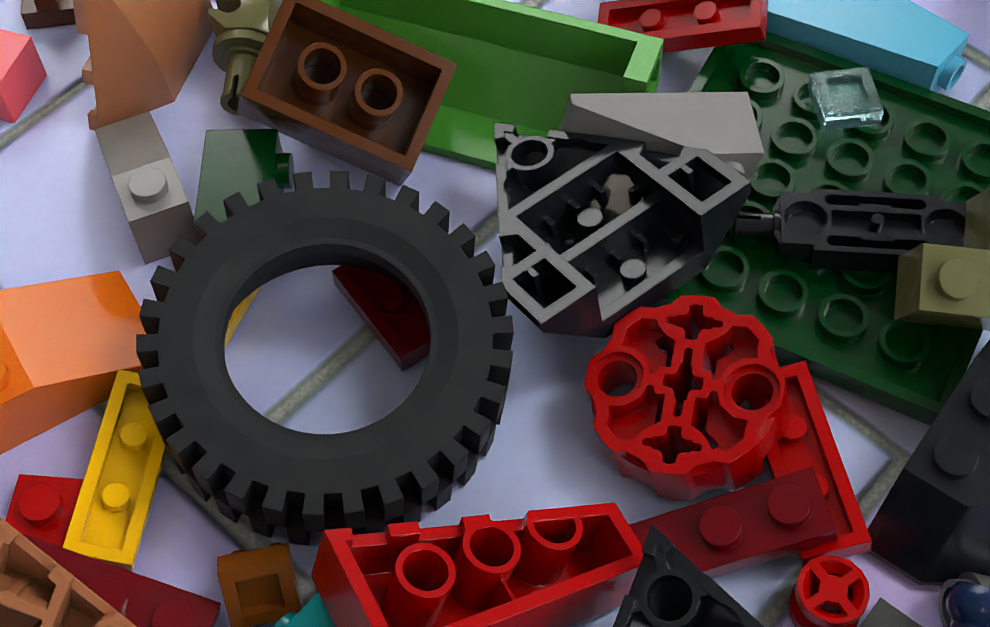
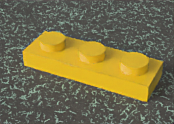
(119, 479)

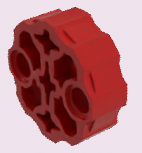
(699, 341)

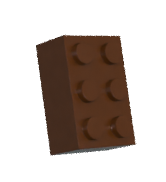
(346, 88)

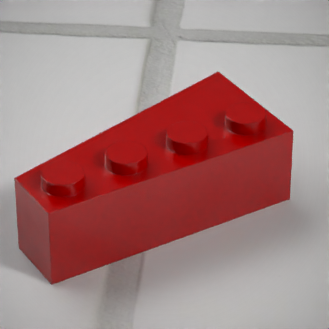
(481, 573)

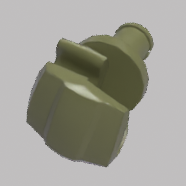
(240, 34)

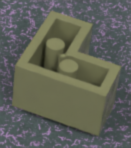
(949, 282)

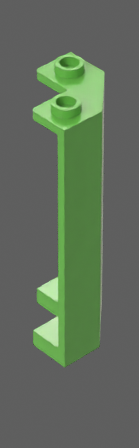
(511, 65)

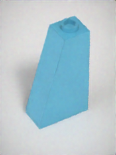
(879, 34)

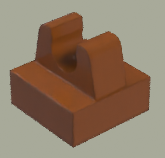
(258, 585)

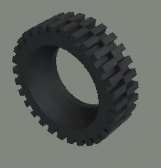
(339, 477)

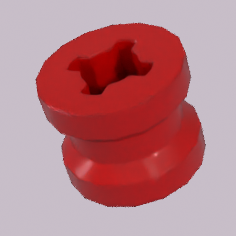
(836, 584)

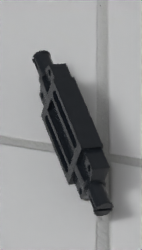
(854, 227)

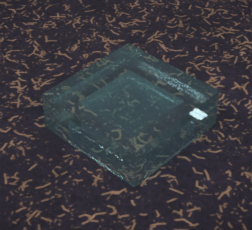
(845, 98)

